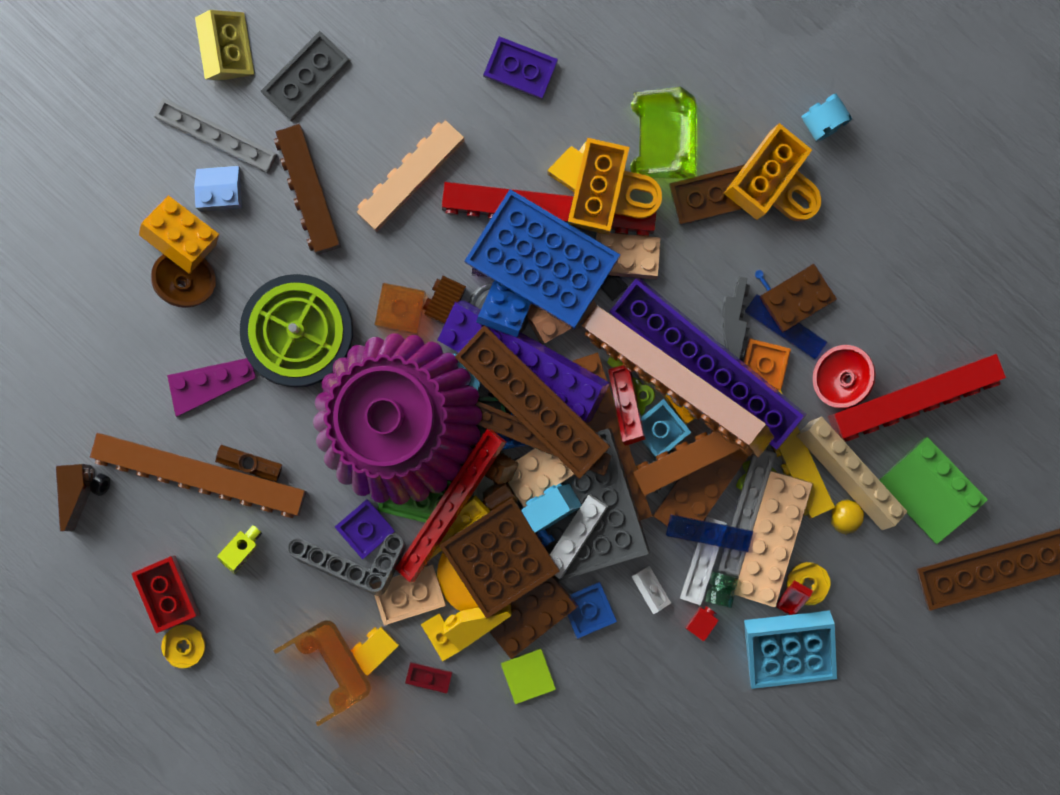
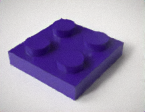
(364, 529)

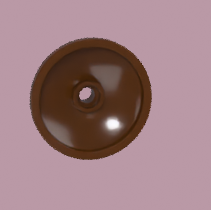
(197, 285)

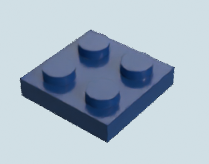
(592, 610)

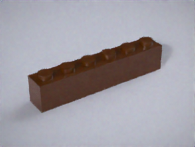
(307, 189)

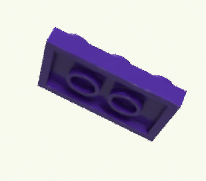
(520, 67)

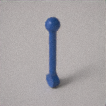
(759, 275)

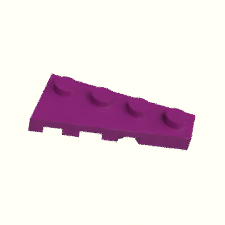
(201, 385)

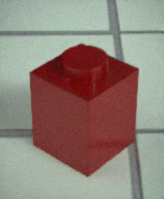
(702, 622)

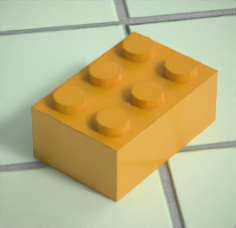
(178, 234)

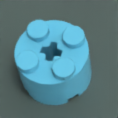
(826, 118)

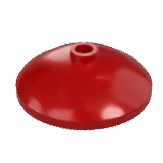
(835, 368)

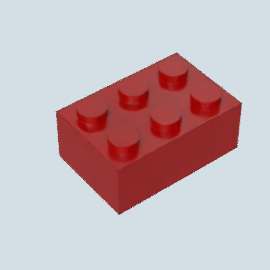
(165, 594)

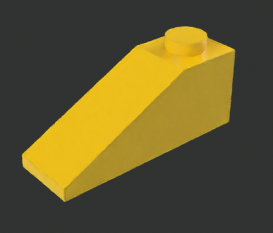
(471, 625)

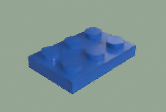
(503, 310)

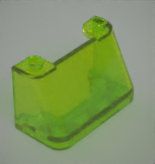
(666, 133)

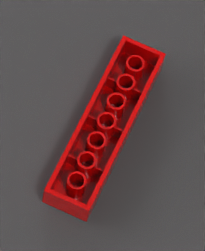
(922, 395)

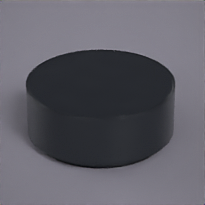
(100, 484)

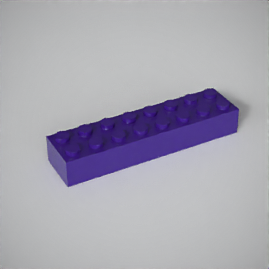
(570, 381)

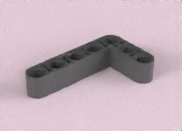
(350, 567)

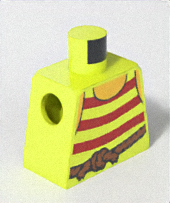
(235, 558)

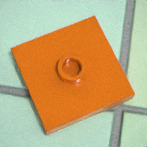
(767, 361)

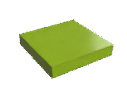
(528, 676)

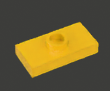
(435, 631)

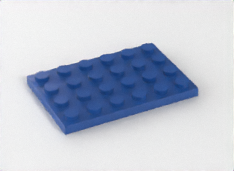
(542, 258)

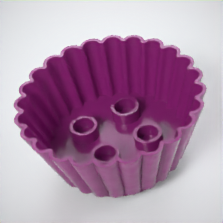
(397, 418)

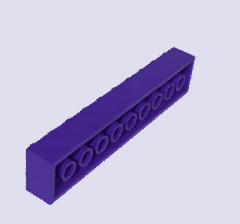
(691, 346)

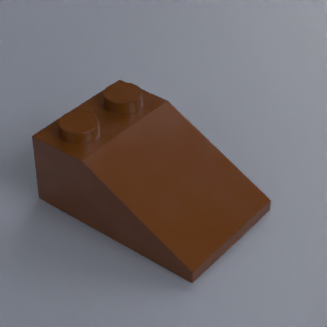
(73, 492)

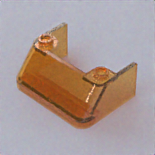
(341, 662)

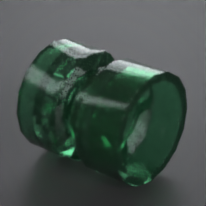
(721, 589)

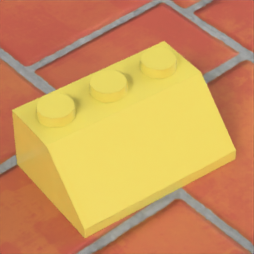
(224, 45)

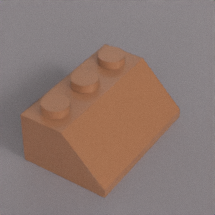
(547, 326)

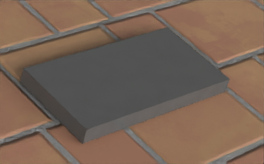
(305, 76)

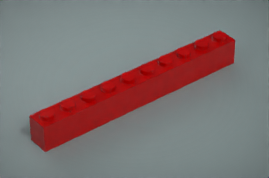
(485, 200)

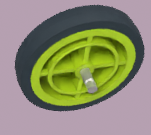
(295, 330)

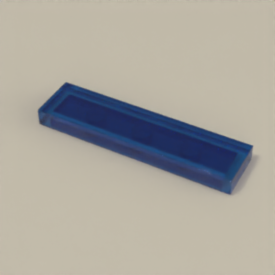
(798, 335)
(709, 533)

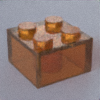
(400, 309)

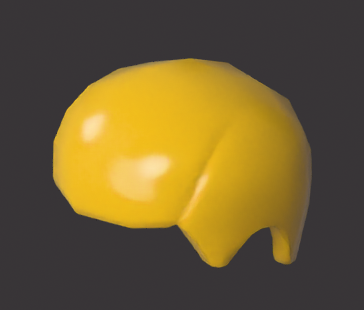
(847, 517)

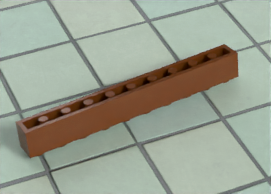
(198, 474)

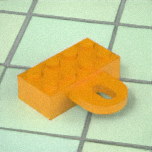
(773, 176)
(606, 187)

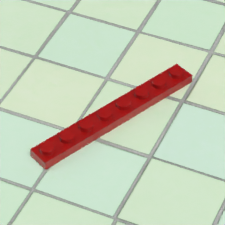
(450, 505)

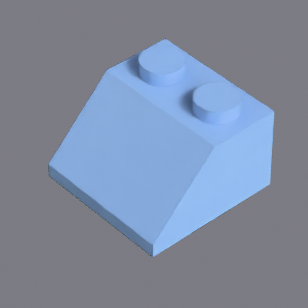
(218, 189)

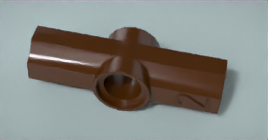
(235, 459)

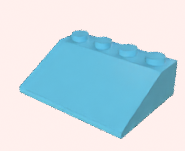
(791, 649)

